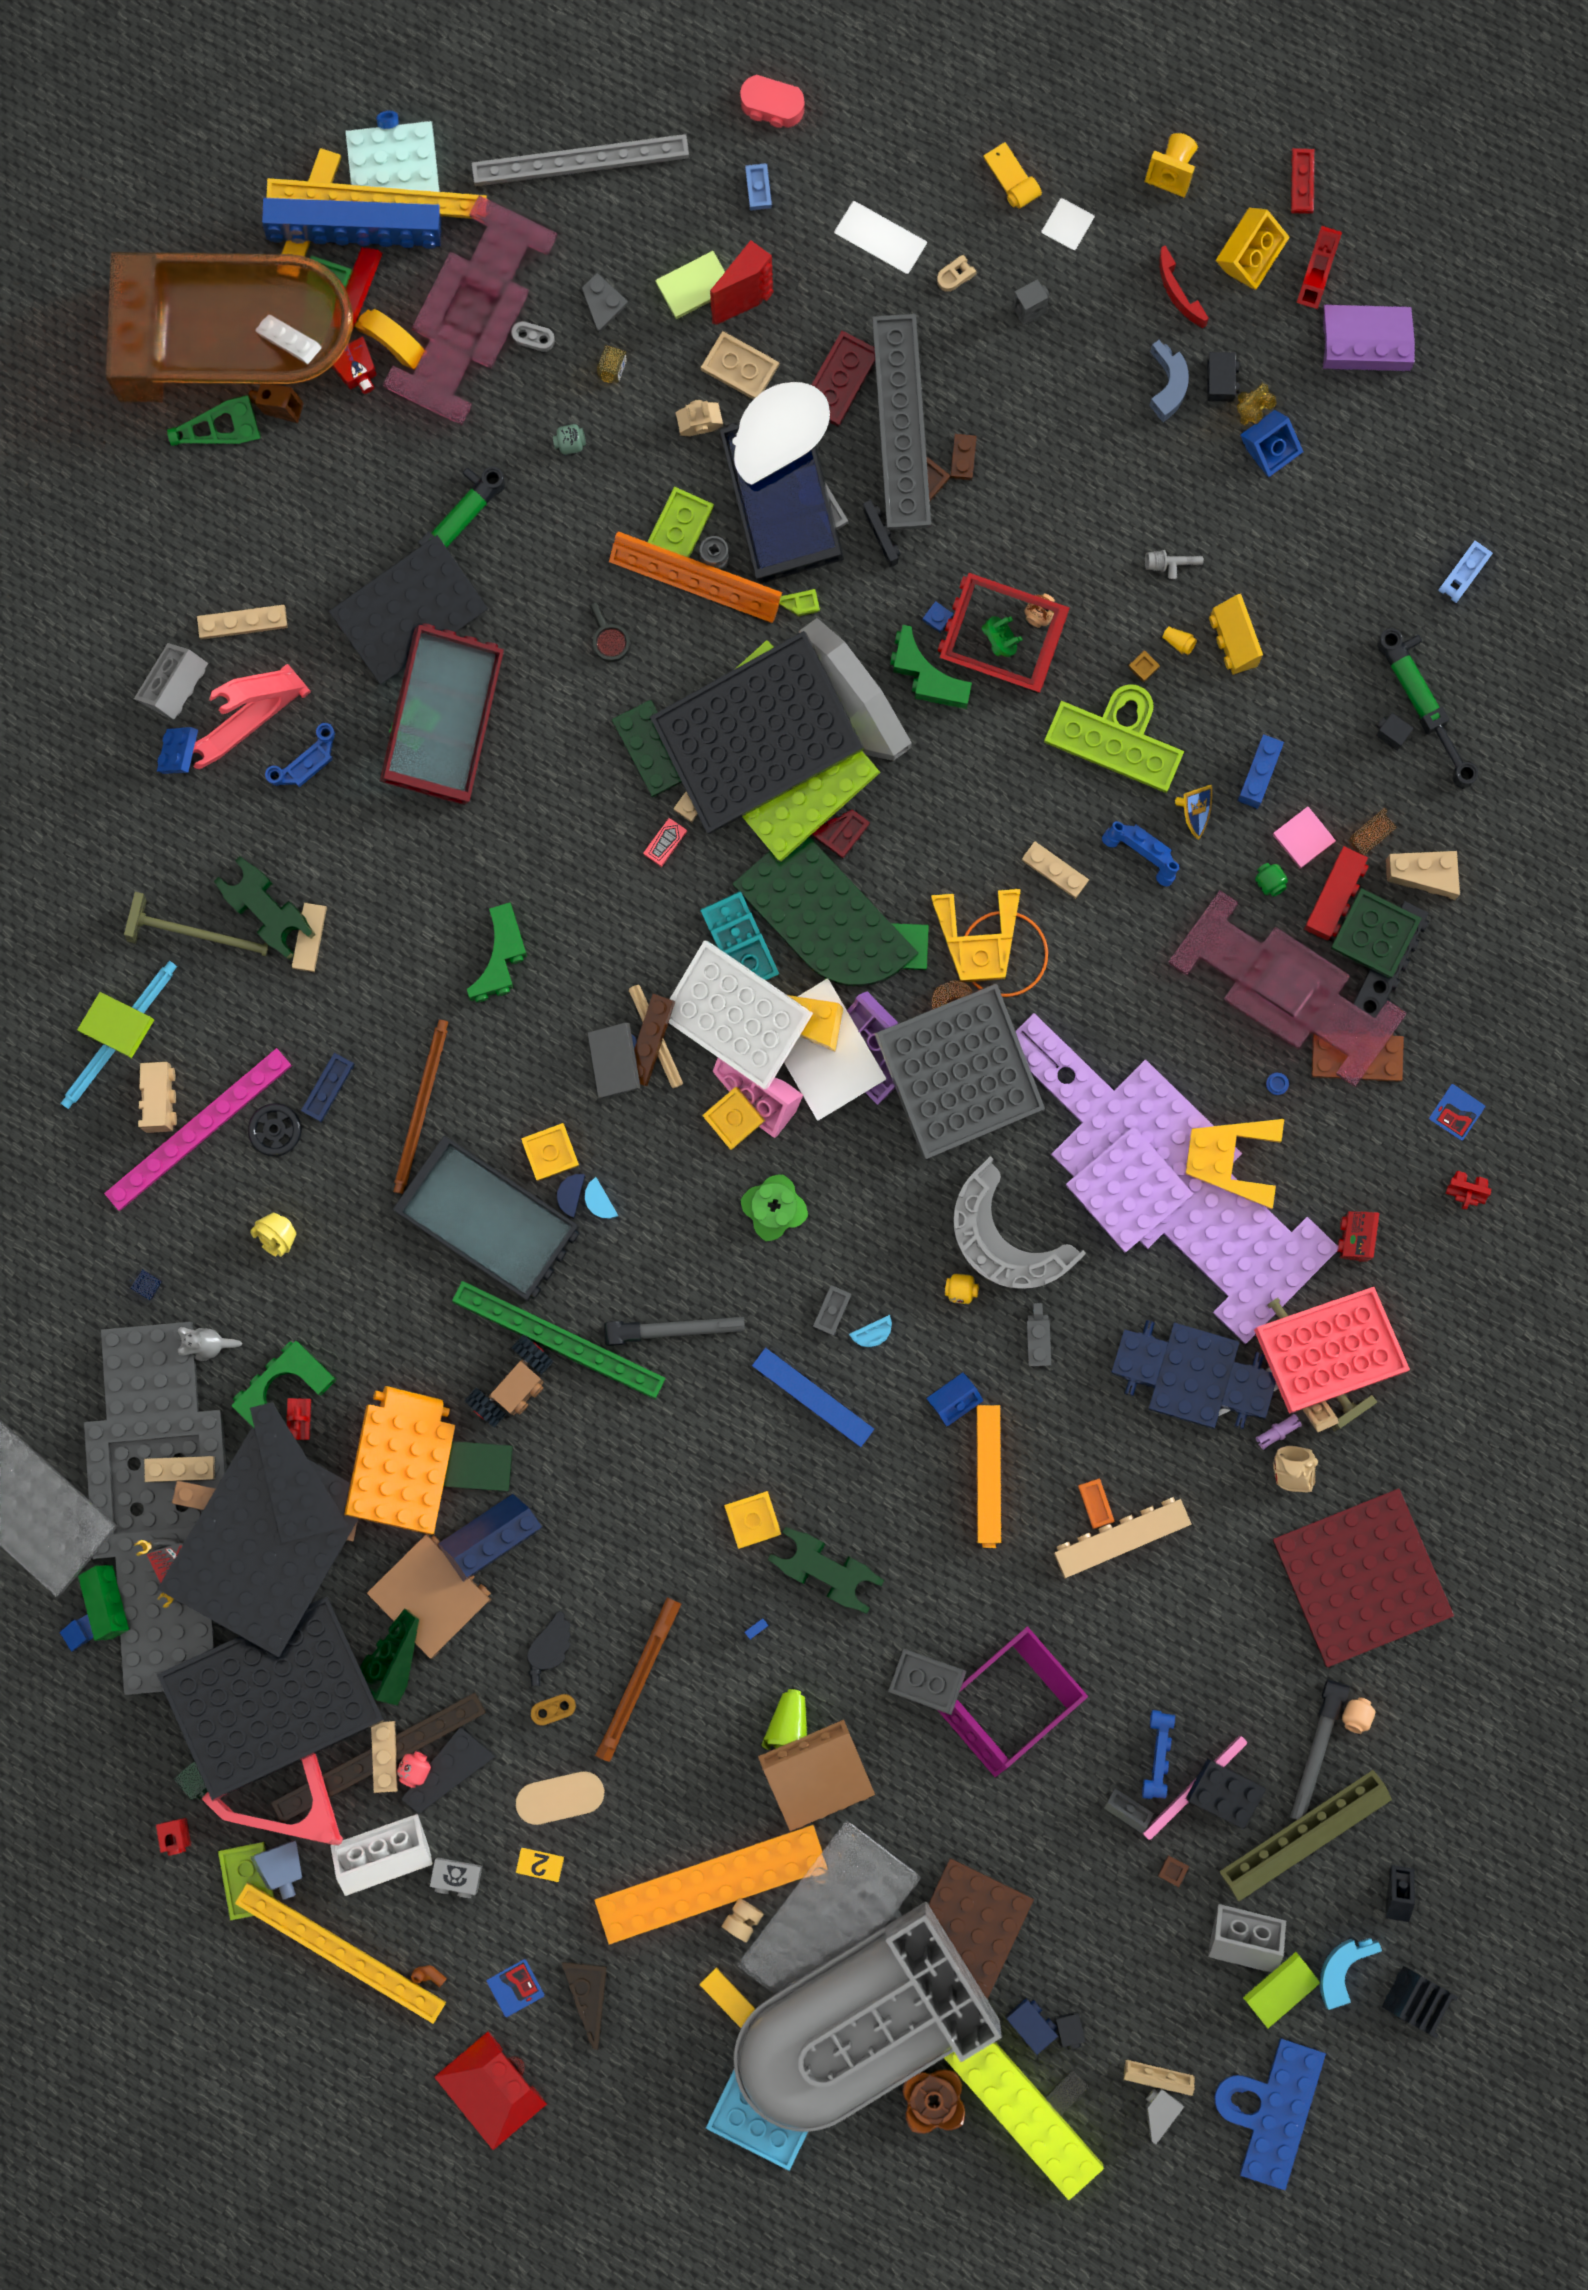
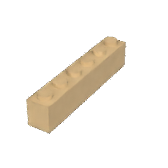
(1121, 1538)

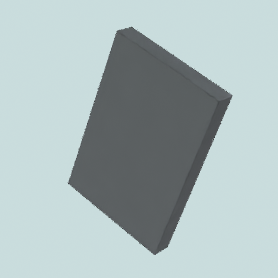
(614, 1060)
(927, 1681)

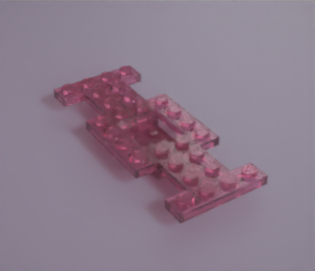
(478, 315)
(1293, 980)

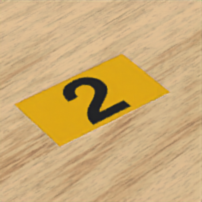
(539, 1864)

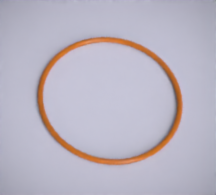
(1045, 947)

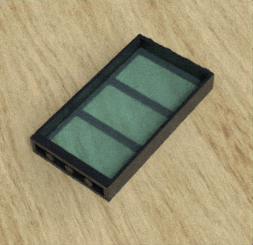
(487, 1219)

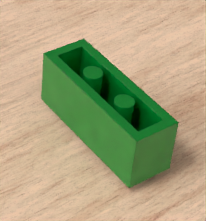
(103, 1602)

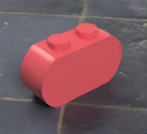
(772, 101)

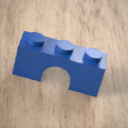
(1260, 771)

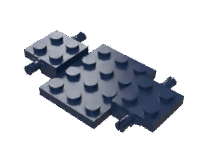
(1194, 1375)

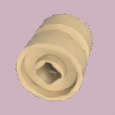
(742, 1920)

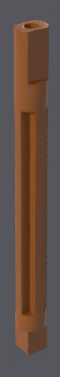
(638, 1679)

